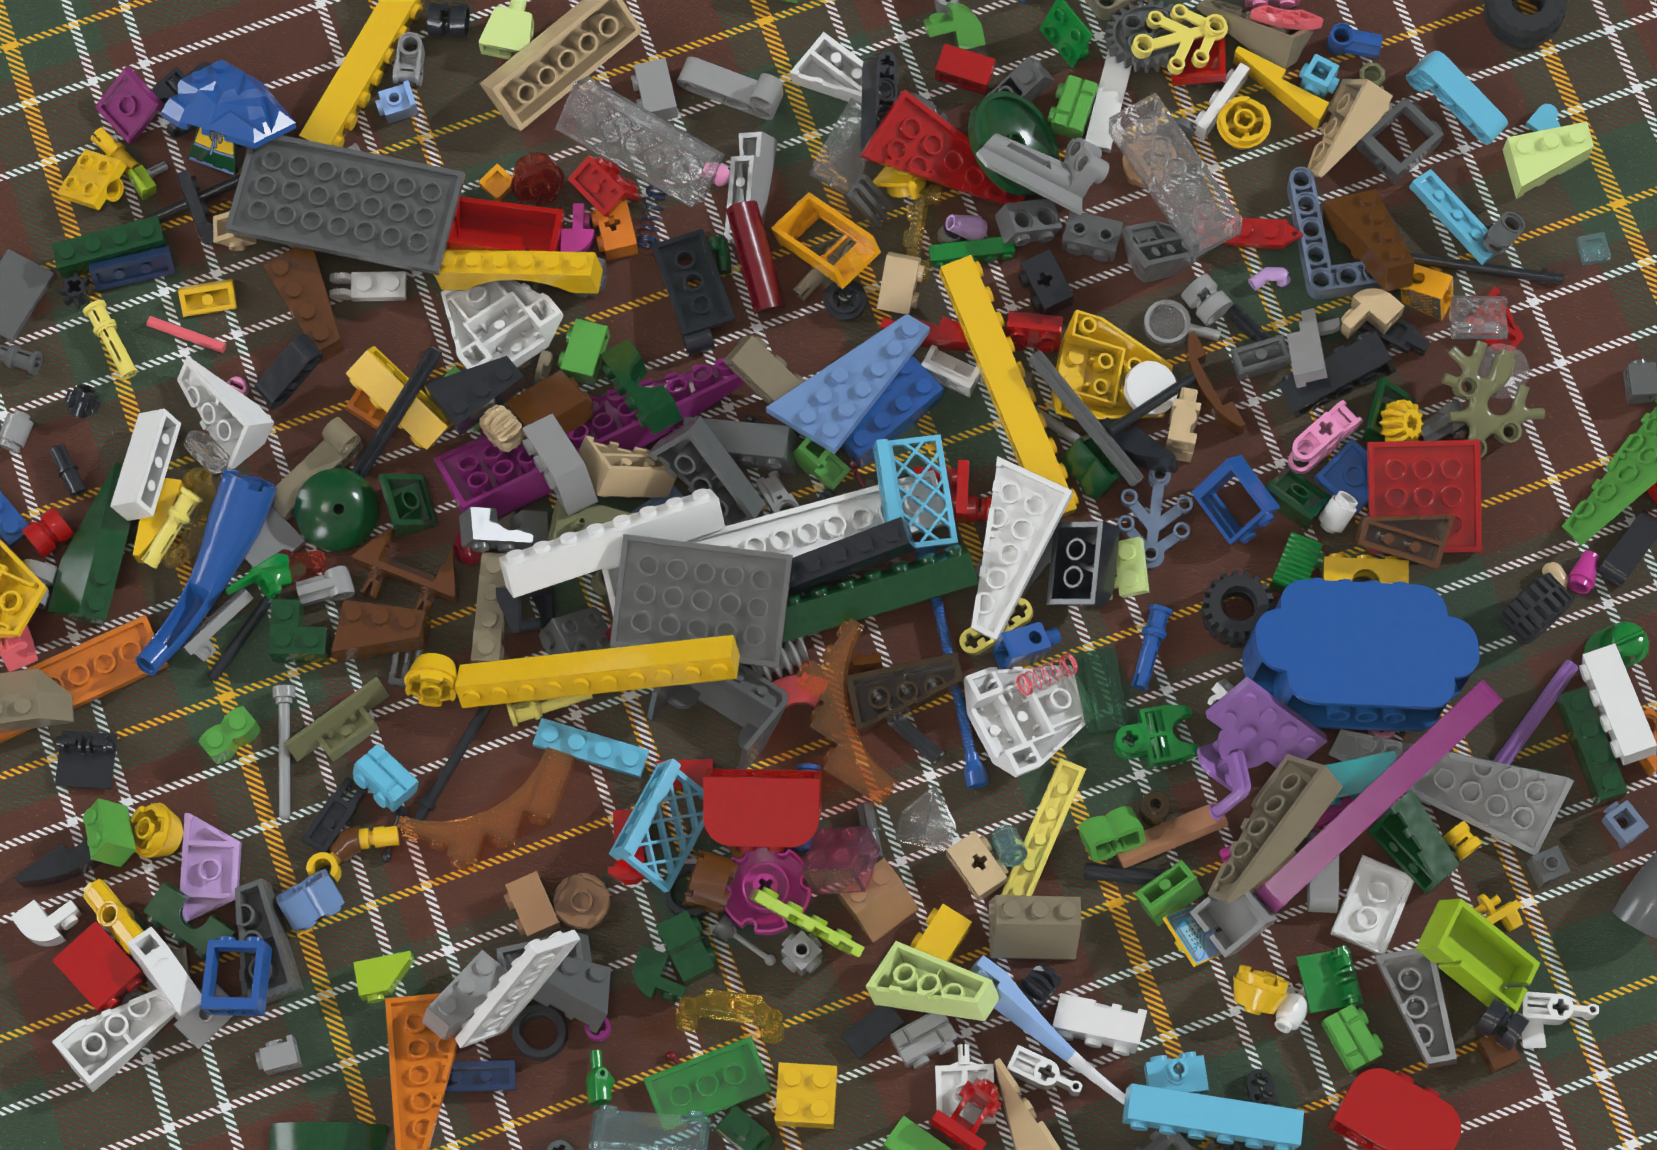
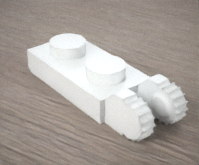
(370, 286)

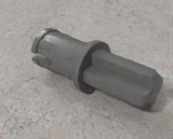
(867, 818)

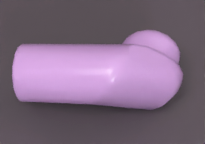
(1268, 274)

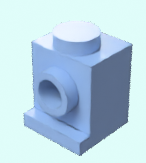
(403, 108)

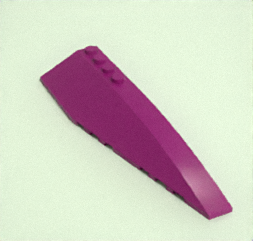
(502, 480)

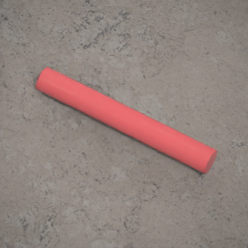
(186, 334)

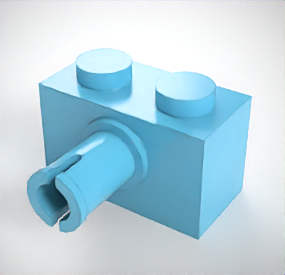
(1178, 1074)

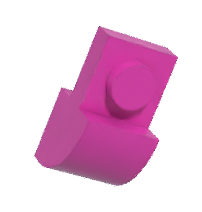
(580, 236)

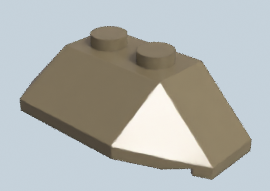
(32, 701)

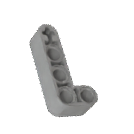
(732, 89)

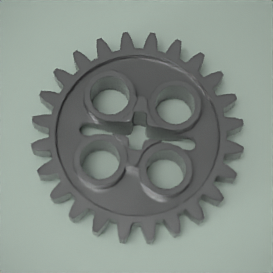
(1132, 22)

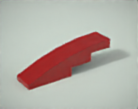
(945, 336)

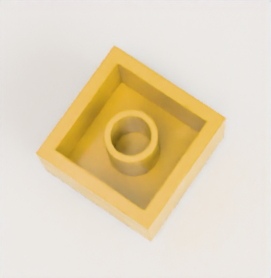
(806, 1095)

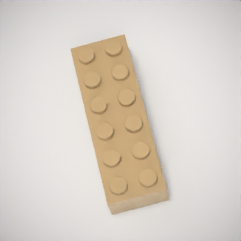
(558, 58)

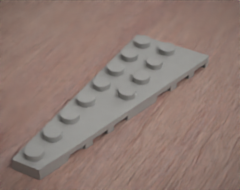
(1488, 794)

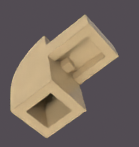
(1373, 306)

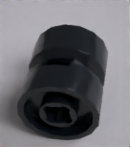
(458, 19)
(1491, 1024)

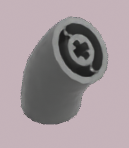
(1639, 900)

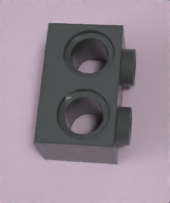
(1028, 222)

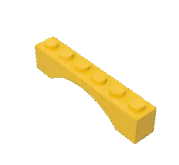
(566, 270)

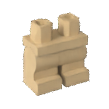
(1182, 424)

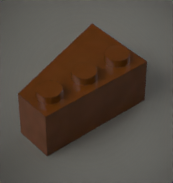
(378, 629)

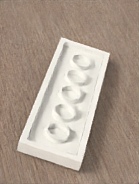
(517, 987)

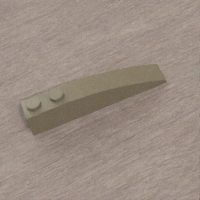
(1279, 822)

